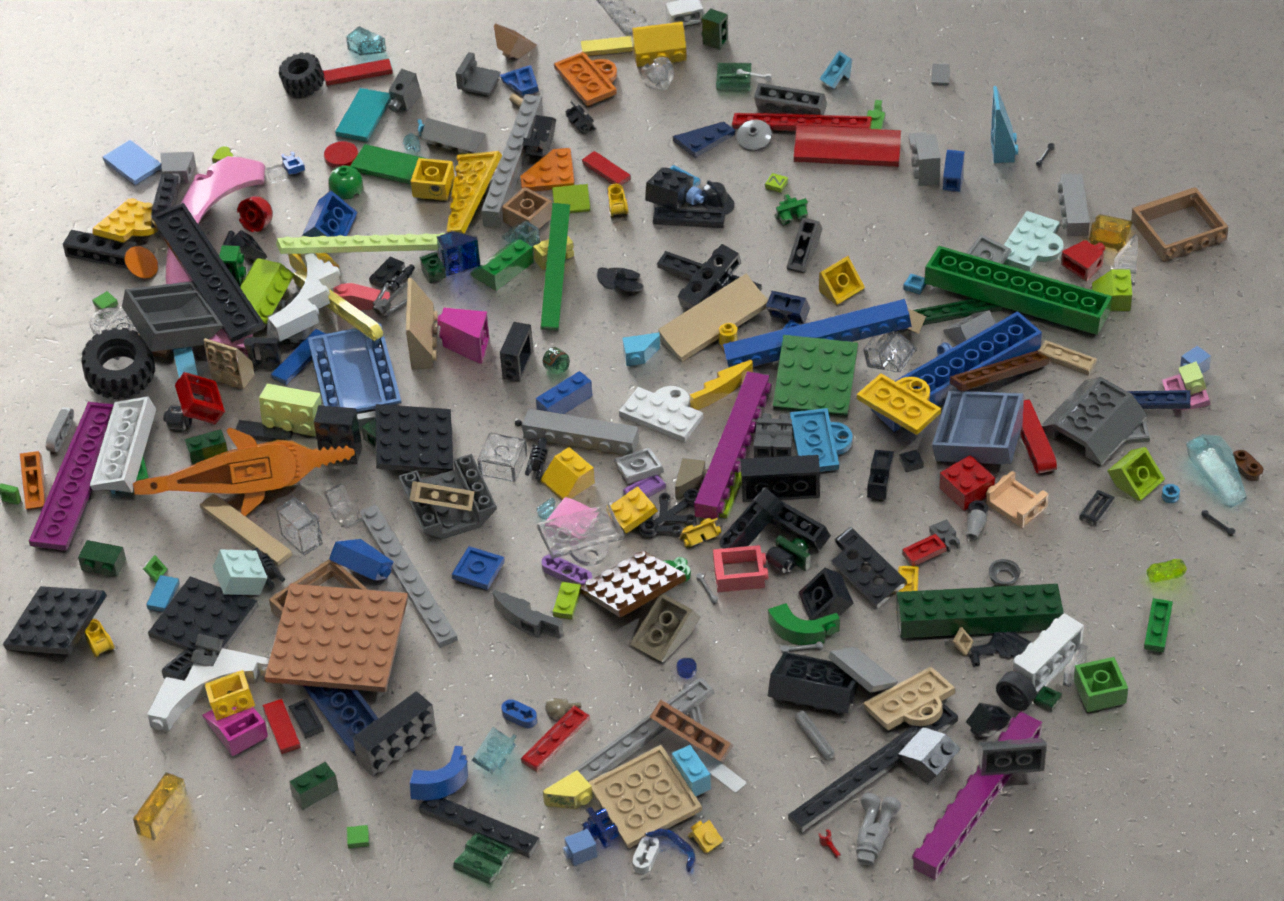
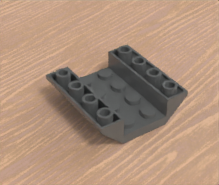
(1097, 418)
(449, 521)

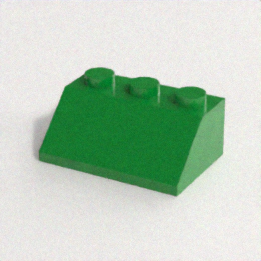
(504, 265)

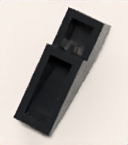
(880, 474)

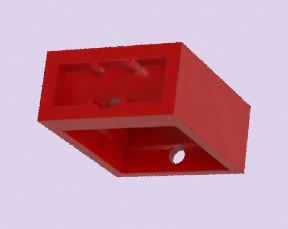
(209, 410)

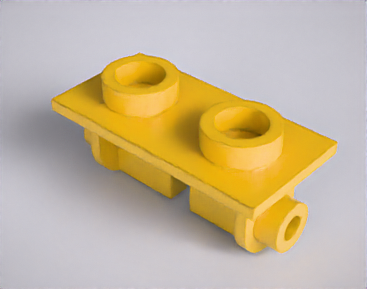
(693, 534)

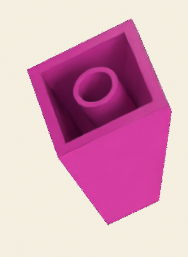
(465, 332)

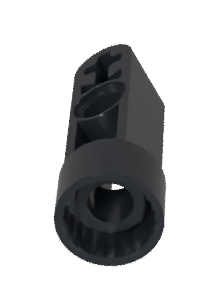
(752, 520)

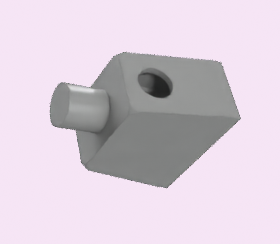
(179, 164)

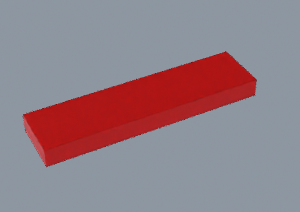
(358, 72)
(555, 739)

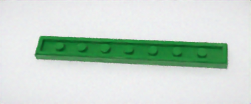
(555, 267)

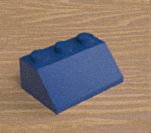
(330, 217)

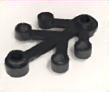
(652, 527)

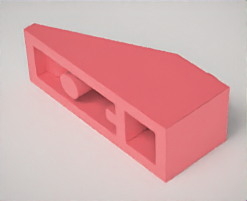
(358, 295)

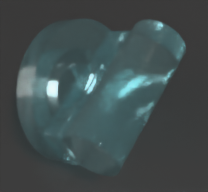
(411, 142)
(546, 508)

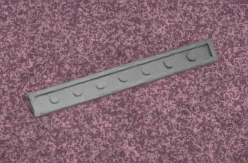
(642, 732)

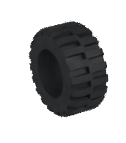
(117, 382)

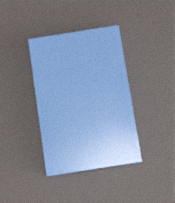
(132, 162)

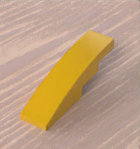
(723, 385)

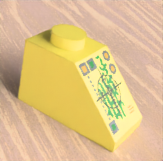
(568, 792)

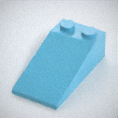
(1002, 134)

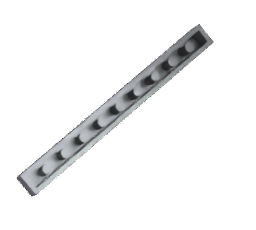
(511, 162)

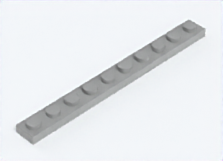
(408, 577)

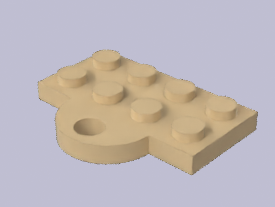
(911, 700)

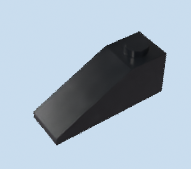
(805, 244)

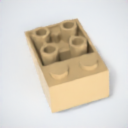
(228, 364)

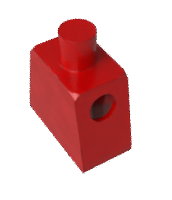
(1083, 259)

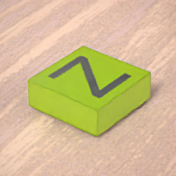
(776, 182)

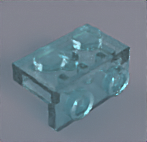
(493, 749)

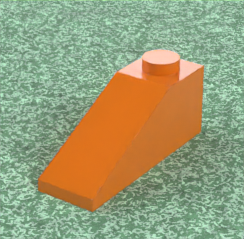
(33, 479)

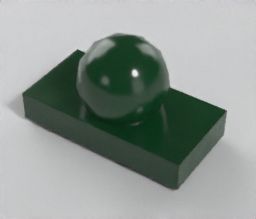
(798, 549)

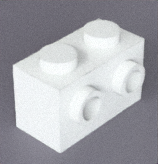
(684, 11)

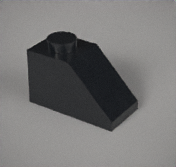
(987, 719)

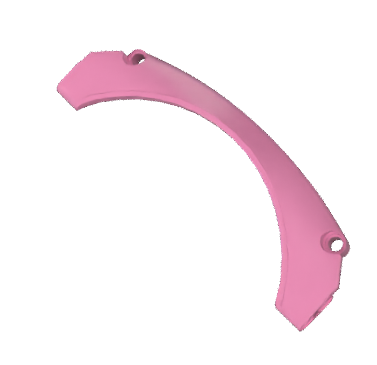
(207, 189)

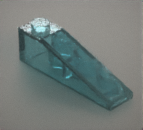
(1218, 466)

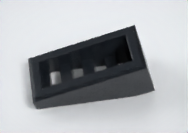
(169, 669)

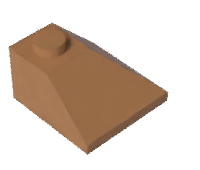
(512, 42)

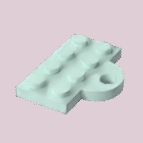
(1033, 241)

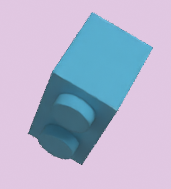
(692, 770)

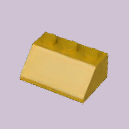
(659, 42)

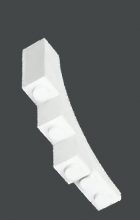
(314, 294)

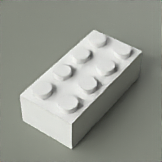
(1050, 652)

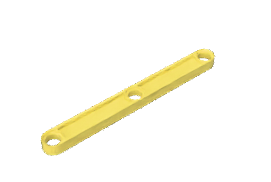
(346, 311)

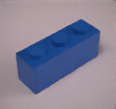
(566, 394)

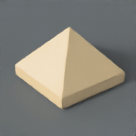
(963, 641)

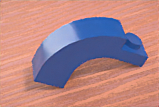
(440, 782)

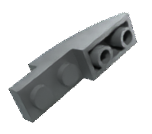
(520, 615)

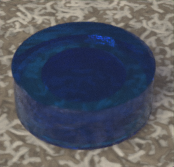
(686, 667)

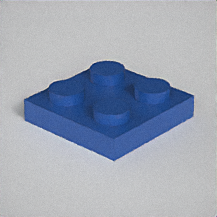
(478, 568)

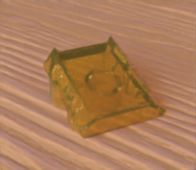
(1110, 231)

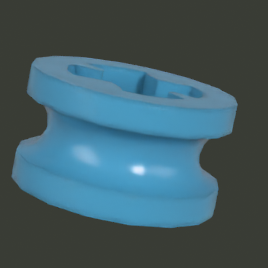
(1170, 488)

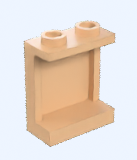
(1016, 500)

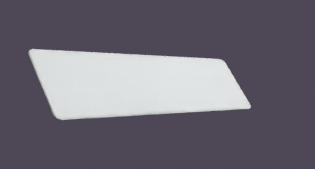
(721, 772)

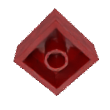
(966, 482)

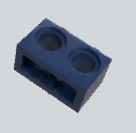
(788, 307)

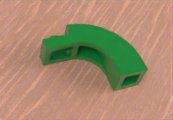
(801, 631)

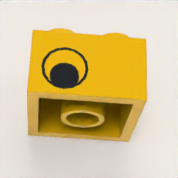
(432, 179)

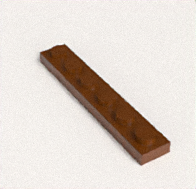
(999, 370)

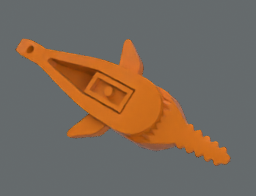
(246, 470)

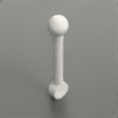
(767, 77)

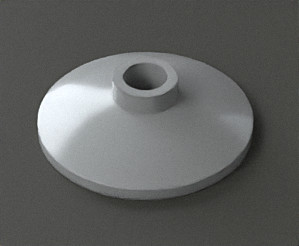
(755, 140)

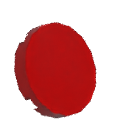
(340, 154)

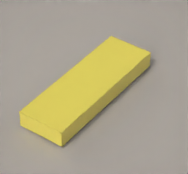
(607, 46)

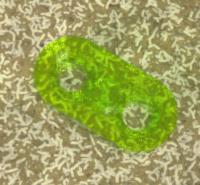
(1166, 570)

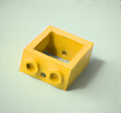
(223, 701)

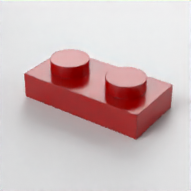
(924, 550)

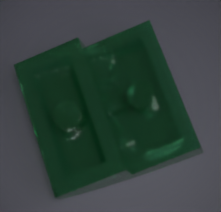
(728, 78)
(483, 858)

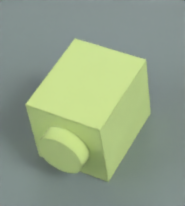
(1192, 378)

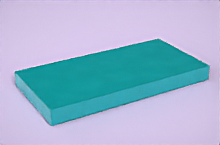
(363, 114)

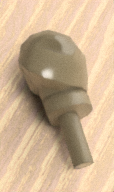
(559, 707)

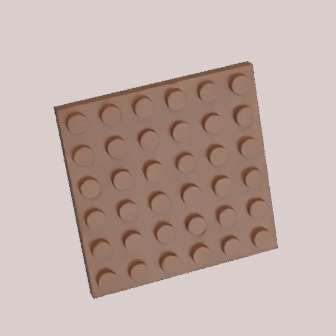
(337, 637)

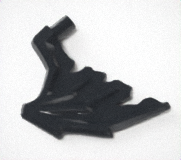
(1006, 644)

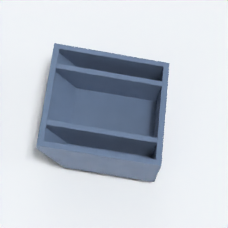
(979, 426)

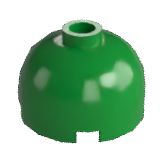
(345, 182)

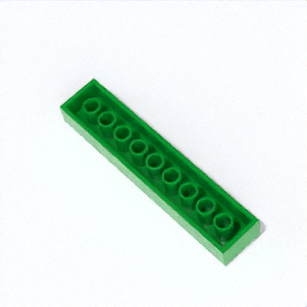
(1018, 290)

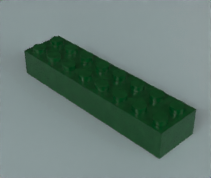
(978, 610)

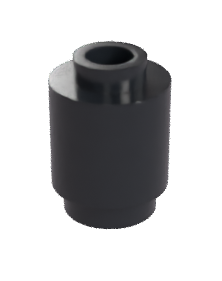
(780, 559)

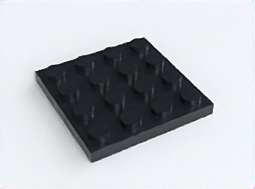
(413, 438)
(203, 611)
(55, 620)

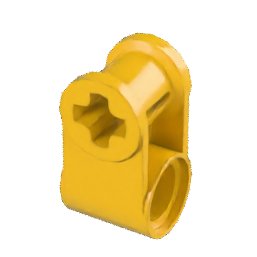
(617, 200)
(98, 638)

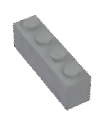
(1073, 204)

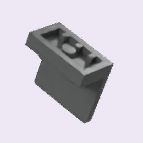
(475, 78)

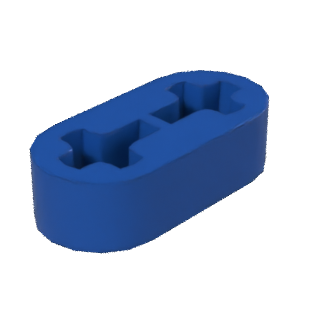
(518, 714)

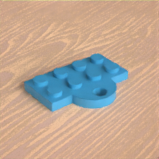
(819, 436)

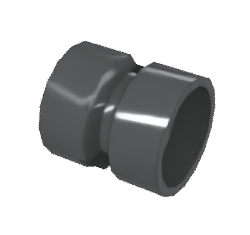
(209, 644)

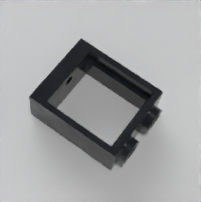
(516, 351)

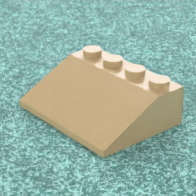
(421, 328)

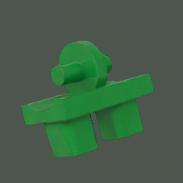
(790, 207)

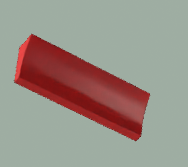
(847, 146)

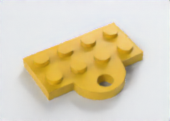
(127, 220)
(900, 401)

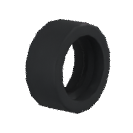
(1010, 697)

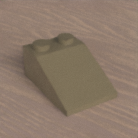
(665, 628)

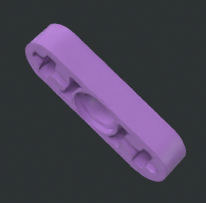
(560, 565)

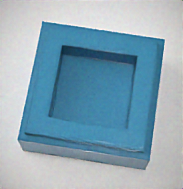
(914, 284)

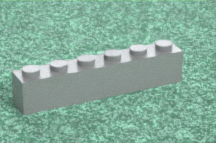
(580, 432)

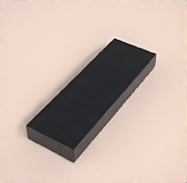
(263, 433)

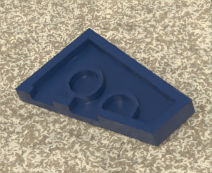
(703, 139)

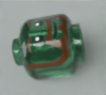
(556, 360)

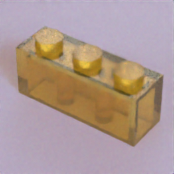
(160, 806)

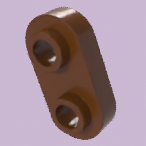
(1248, 465)

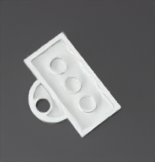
(662, 411)

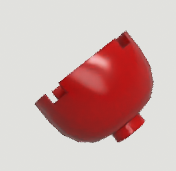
(255, 213)

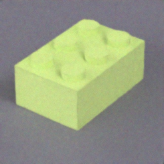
(289, 408)

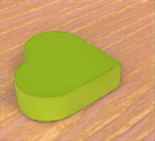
(221, 153)

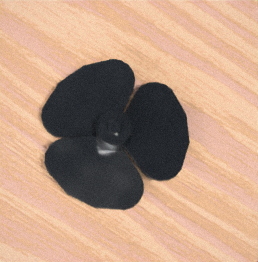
(618, 278)

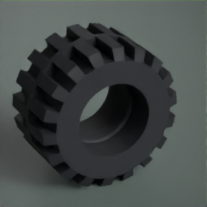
(301, 74)

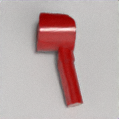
(827, 841)

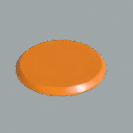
(141, 262)

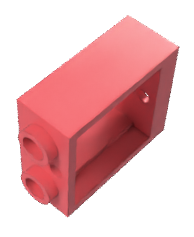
(741, 581)

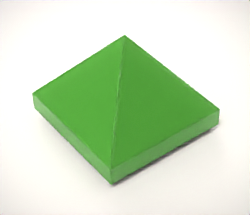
(155, 568)

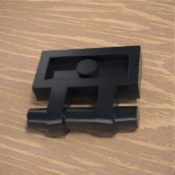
(388, 273)

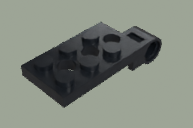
(852, 542)

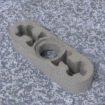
(59, 429)

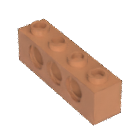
(691, 731)

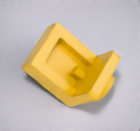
(705, 835)

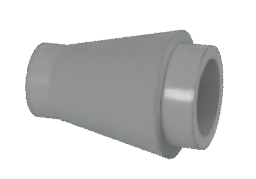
(975, 523)

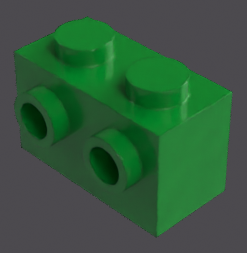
(234, 262)

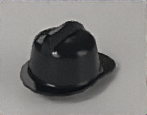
(717, 197)

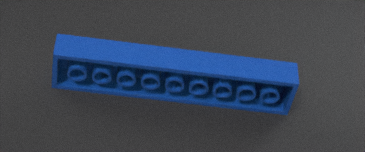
(997, 343)

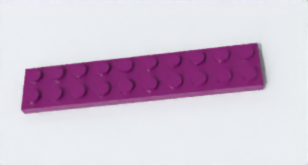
(72, 483)

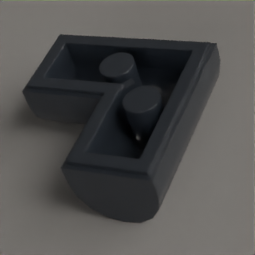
(248, 246)

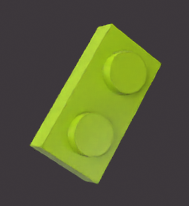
(566, 600)

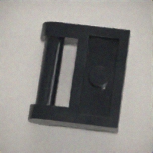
(268, 350)

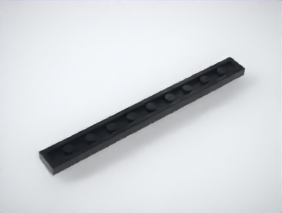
(862, 775)

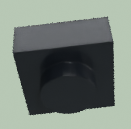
(911, 461)

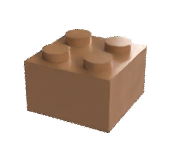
(527, 207)

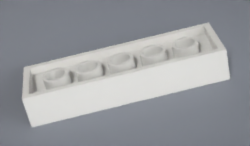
(123, 445)

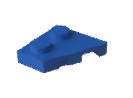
(521, 80)

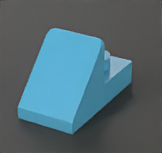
(839, 67)

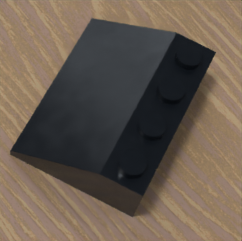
(812, 683)

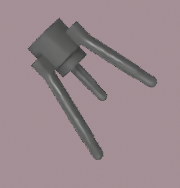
(382, 307)

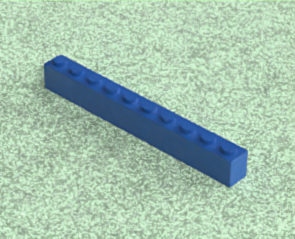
(844, 327)

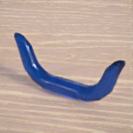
(678, 841)

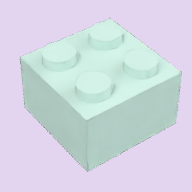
(240, 572)

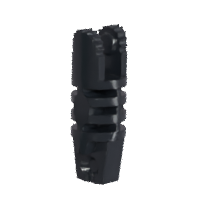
(537, 458)
(270, 568)

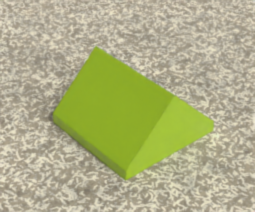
(574, 195)

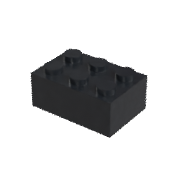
(337, 428)

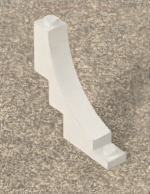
(178, 695)

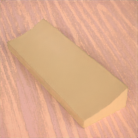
(701, 323)

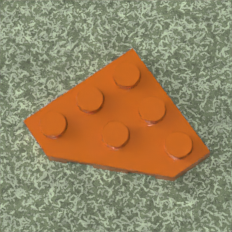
(551, 171)

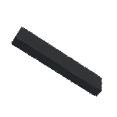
(689, 217)

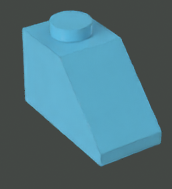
(640, 348)

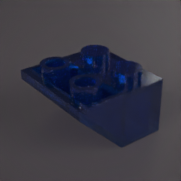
(458, 252)

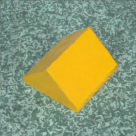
(840, 281)

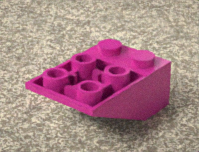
(238, 730)

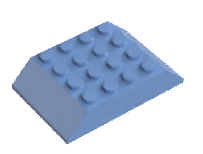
(353, 370)

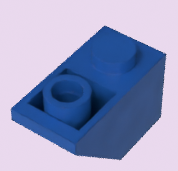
(953, 170)

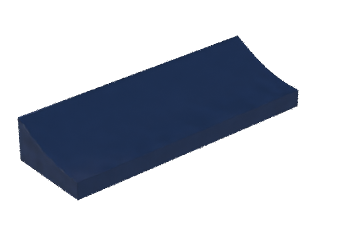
(344, 710)

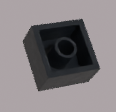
(668, 188)

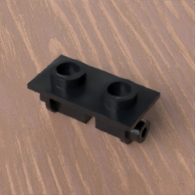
(577, 112)

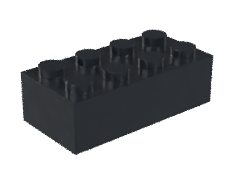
(783, 476)
(394, 733)

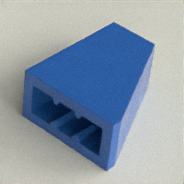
(361, 558)

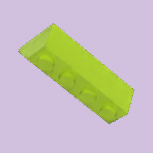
(266, 286)

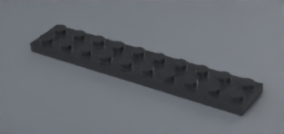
(207, 272)

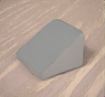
(940, 74)

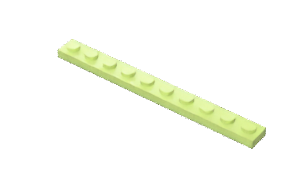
(357, 243)

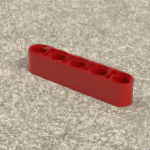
(1036, 441)

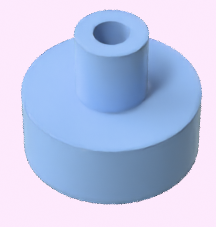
(694, 196)

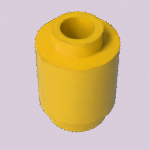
(727, 333)

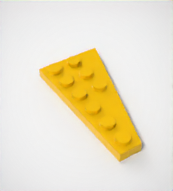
(469, 185)

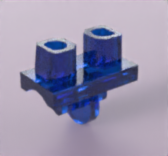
(596, 827)

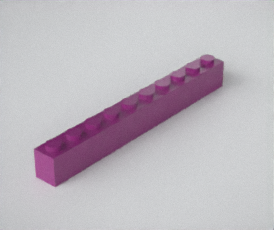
(732, 446)
(968, 807)

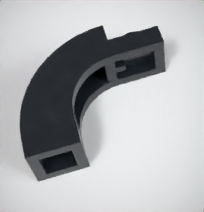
(541, 136)

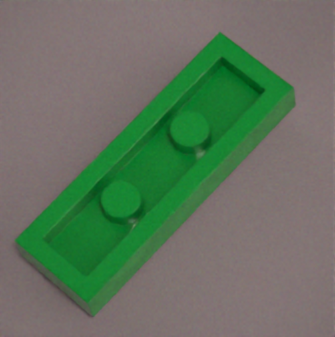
(1158, 625)

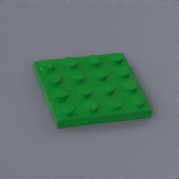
(815, 374)

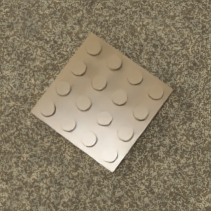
(645, 795)

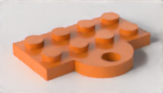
(588, 77)

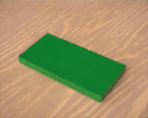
(386, 163)

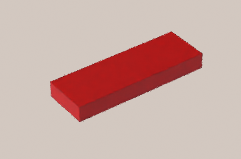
(606, 168)
(281, 726)

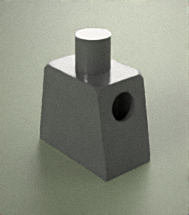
(404, 91)

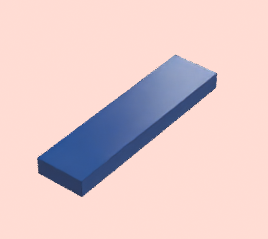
(295, 361)

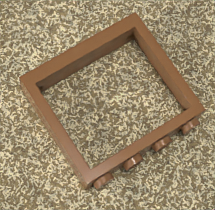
(1172, 204)
(316, 578)

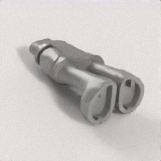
(871, 834)

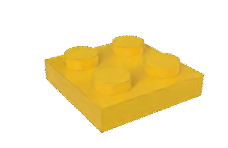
(633, 509)

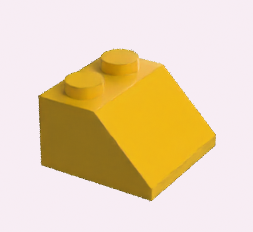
(568, 474)

